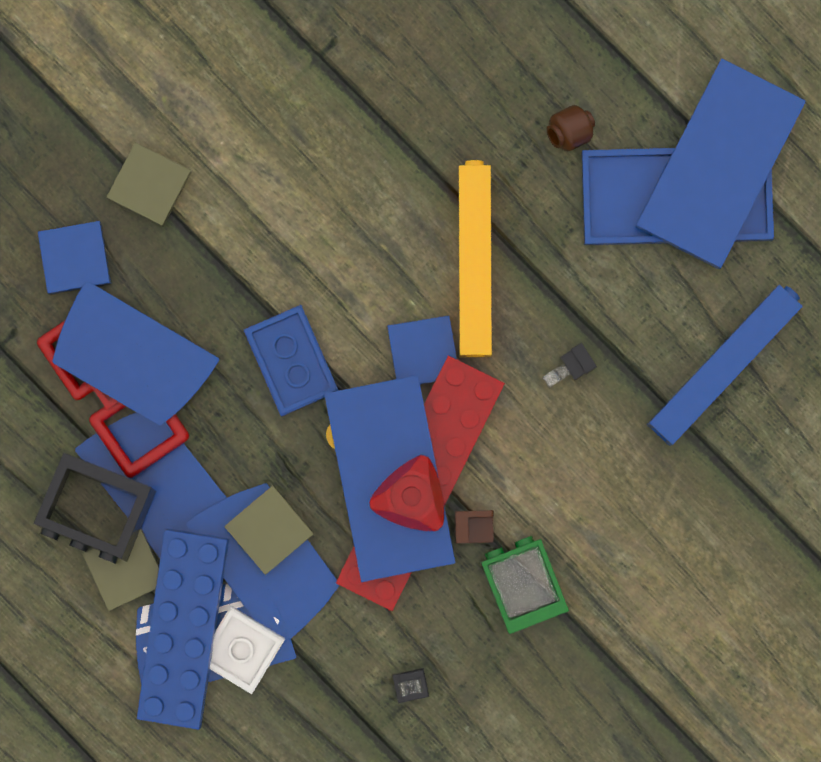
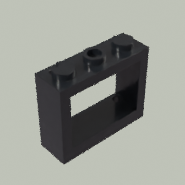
(83, 541)

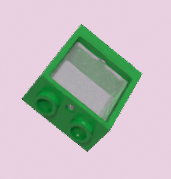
(522, 583)

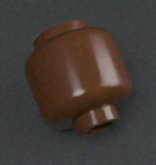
(570, 128)

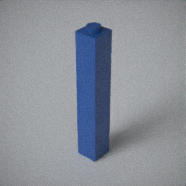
(725, 364)

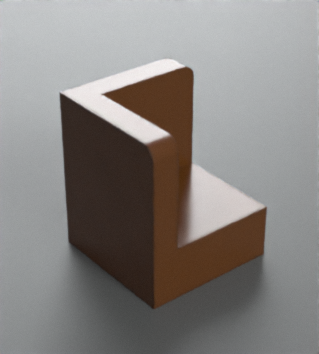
(474, 526)

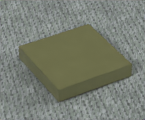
(149, 184)
(269, 529)
(124, 580)

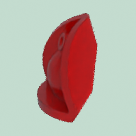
(411, 496)

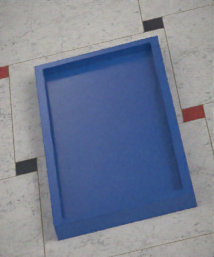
(720, 164)
(620, 185)
(374, 435)

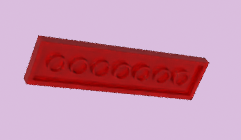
(455, 419)

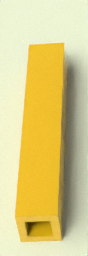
(475, 259)

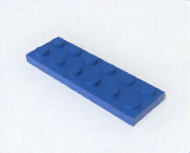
(182, 629)

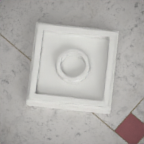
(243, 649)

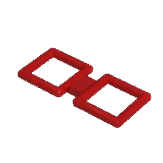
(110, 408)

